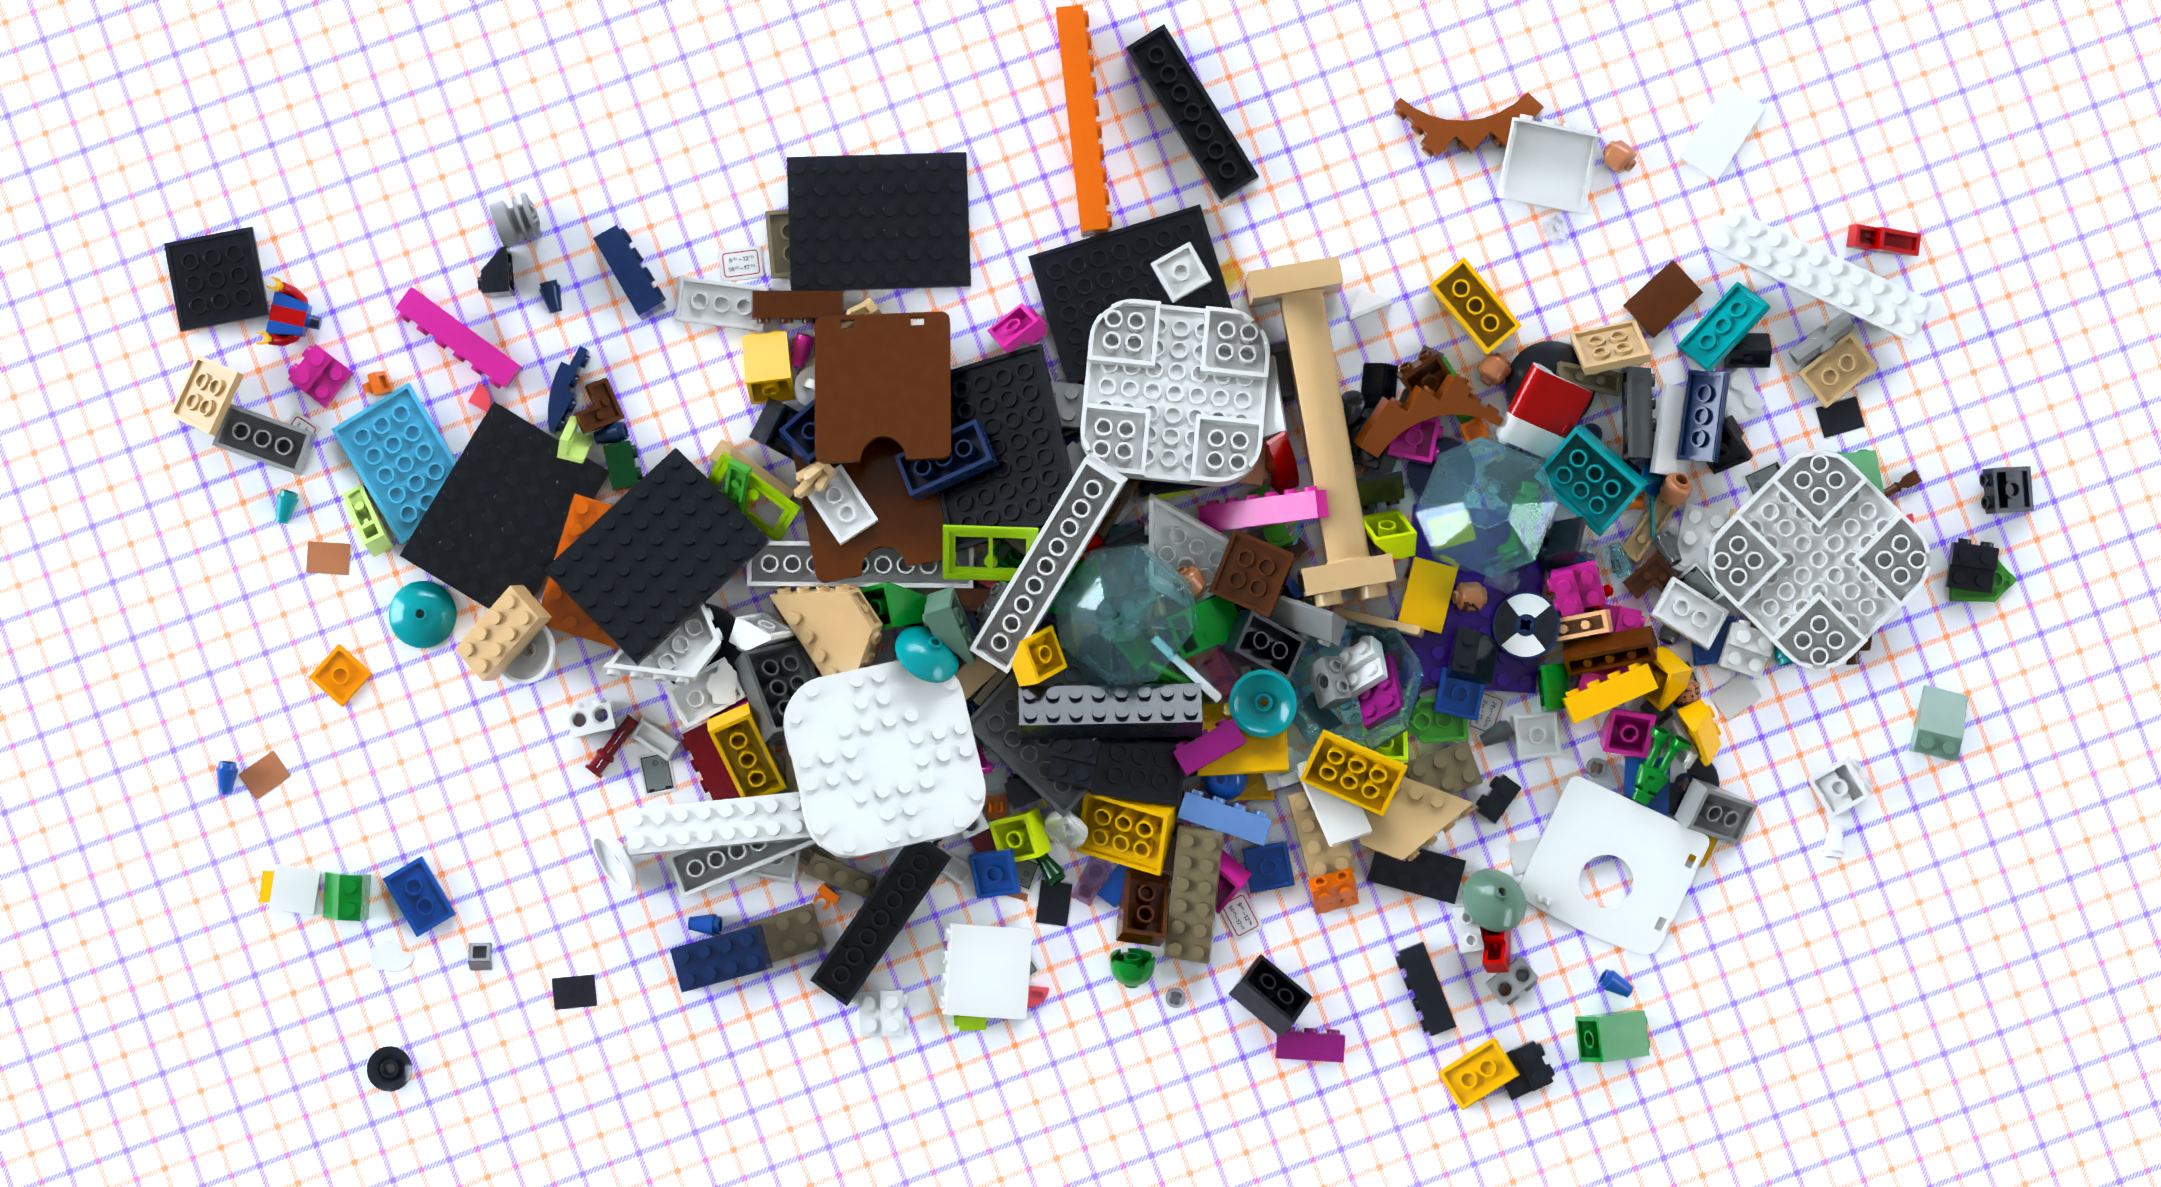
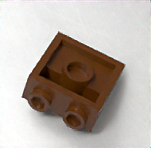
(1426, 371)

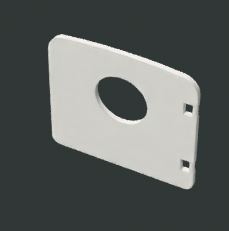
(1602, 822)

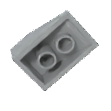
(1715, 811)

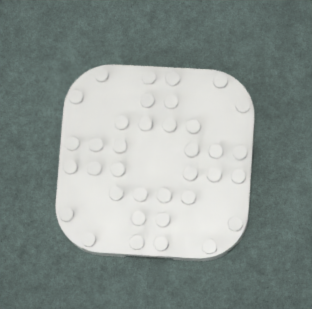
(1175, 392)
(1819, 559)
(883, 759)

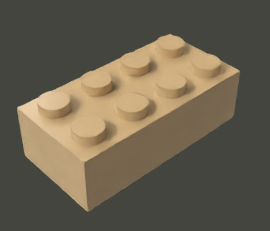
(502, 633)
(1316, 852)

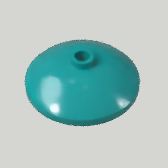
(438, 617)
(925, 655)
(1255, 717)

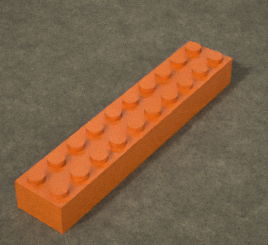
(1082, 122)

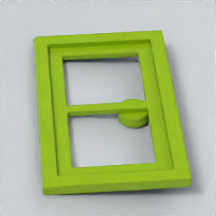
(759, 485)
(990, 572)

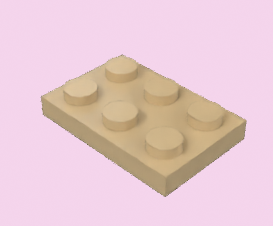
(1838, 370)

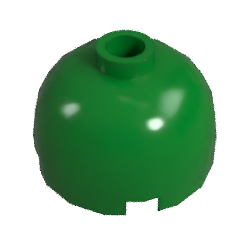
(1132, 967)

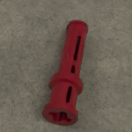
(628, 723)

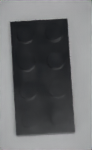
(1426, 875)

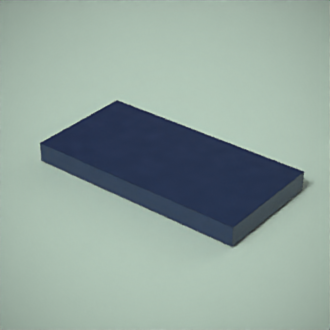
(1703, 416)

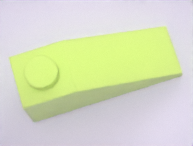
(367, 521)

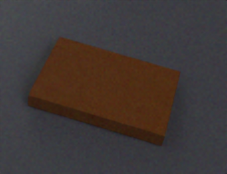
(1662, 299)

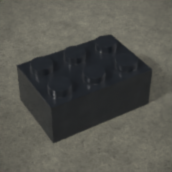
(1263, 644)
(1270, 995)

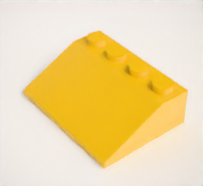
(1256, 756)
(1353, 772)
(1128, 831)

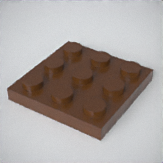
(1252, 573)

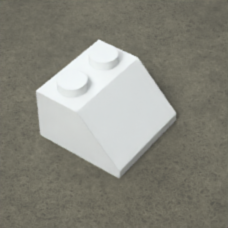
(758, 631)

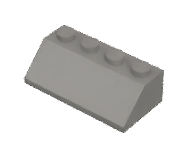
(1309, 621)

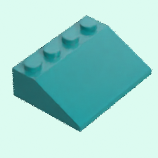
(1592, 479)

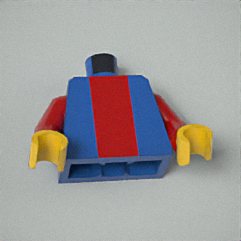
(288, 316)

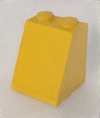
(768, 367)

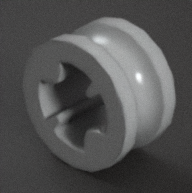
(1597, 761)
(1182, 999)

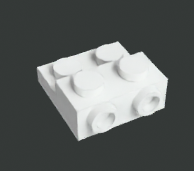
(1741, 397)
(1745, 649)
(1363, 665)
(1841, 786)
(882, 1013)

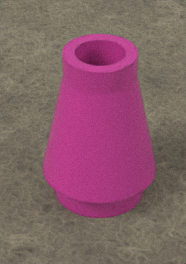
(801, 349)

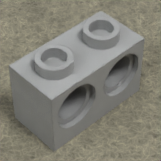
(1510, 978)

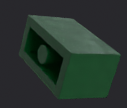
(622, 465)

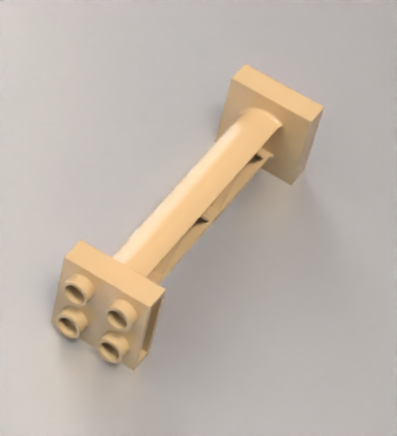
(1348, 562)

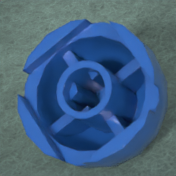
(1225, 786)

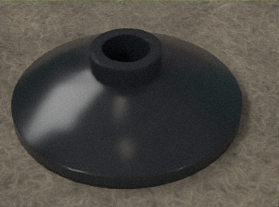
(1354, 406)
(378, 1072)

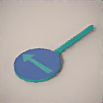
(1652, 489)

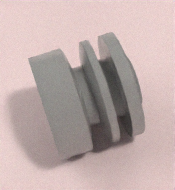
(515, 220)

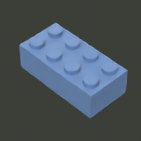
(1224, 818)

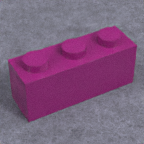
(1209, 746)
(1311, 1045)

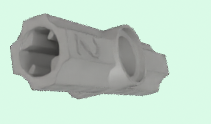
(1821, 339)

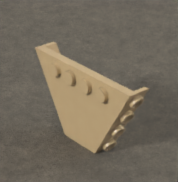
(832, 625)
(1413, 820)

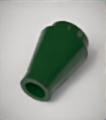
(1051, 870)

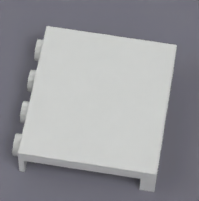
(1548, 164)
(986, 971)

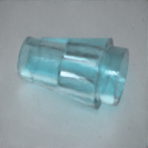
(1620, 560)

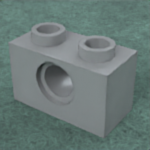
(1329, 682)

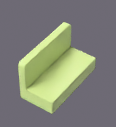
(573, 444)

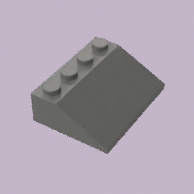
(770, 680)

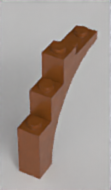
(1467, 133)
(1394, 417)

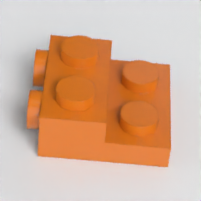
(1333, 891)

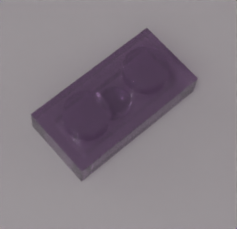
(1090, 881)

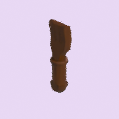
(1906, 481)

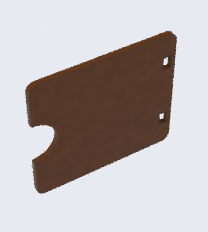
(883, 384)
(902, 524)

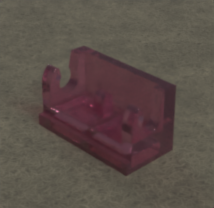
(1220, 673)

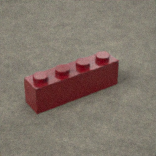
(709, 764)

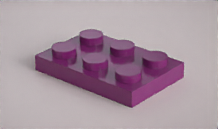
(1384, 699)

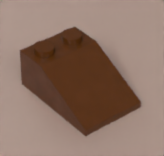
(1143, 908)

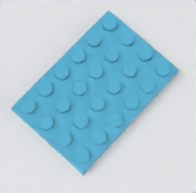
(397, 457)

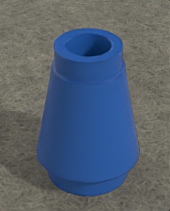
(226, 776)
(706, 924)
(1614, 983)

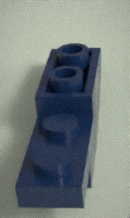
(560, 397)

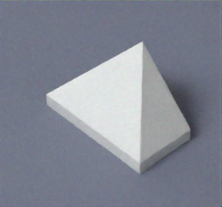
(1367, 303)

